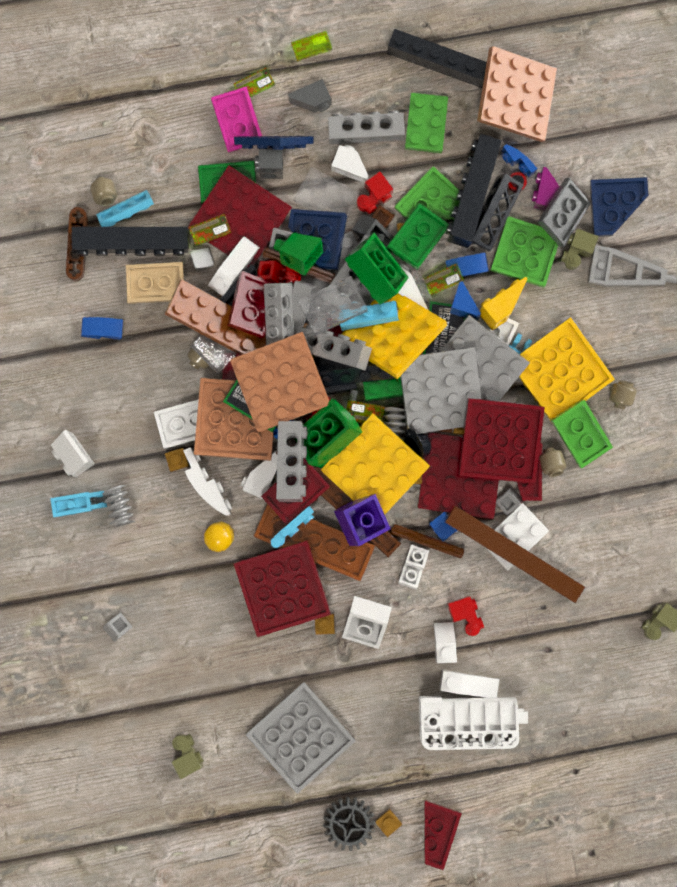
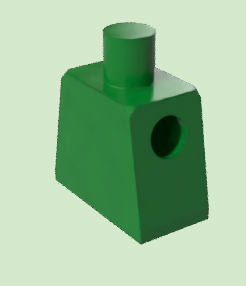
(299, 251)

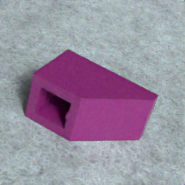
(546, 189)

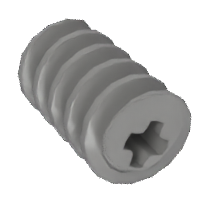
(394, 420)
(118, 506)

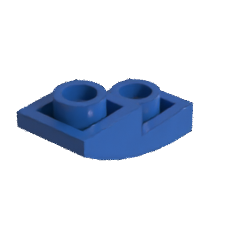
(514, 156)
(470, 264)
(101, 327)

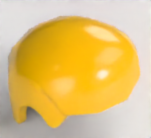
(219, 536)

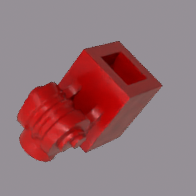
(379, 192)
(277, 273)
(465, 609)

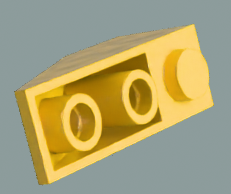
(497, 310)

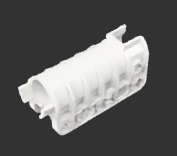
(471, 717)

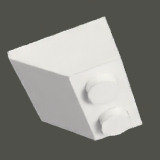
(71, 454)
(366, 622)

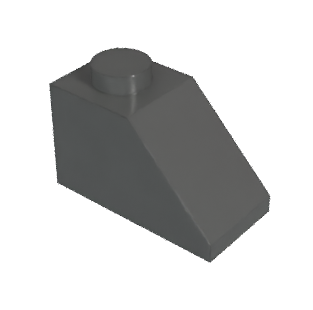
(312, 97)
(368, 225)

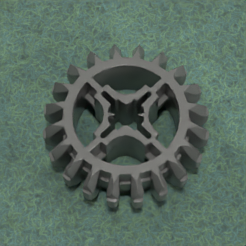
(356, 827)

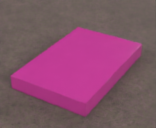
(235, 116)

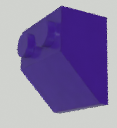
(362, 520)

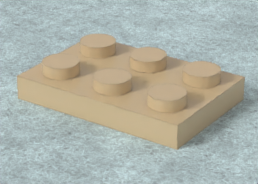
(152, 281)

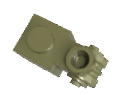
(580, 243)
(663, 616)
(190, 760)

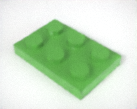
(426, 123)
(581, 433)

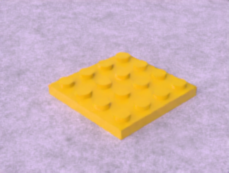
(399, 342)
(563, 369)
(376, 464)

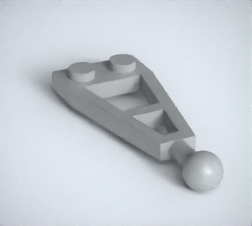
(601, 266)

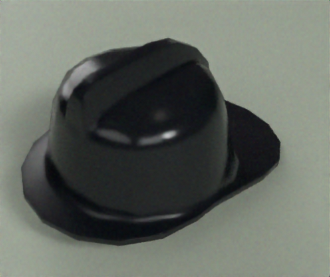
(418, 442)

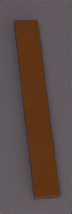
(337, 498)
(514, 554)

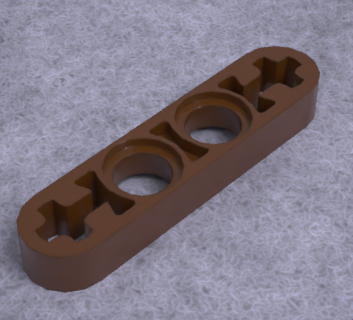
(70, 266)

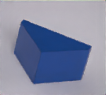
(463, 303)

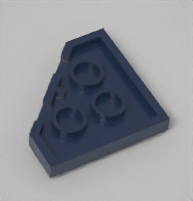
(274, 142)
(615, 202)
(325, 225)

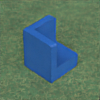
(441, 528)

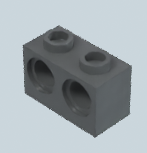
(269, 164)

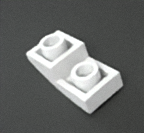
(413, 567)

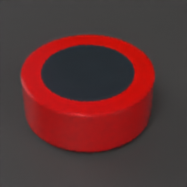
(520, 177)

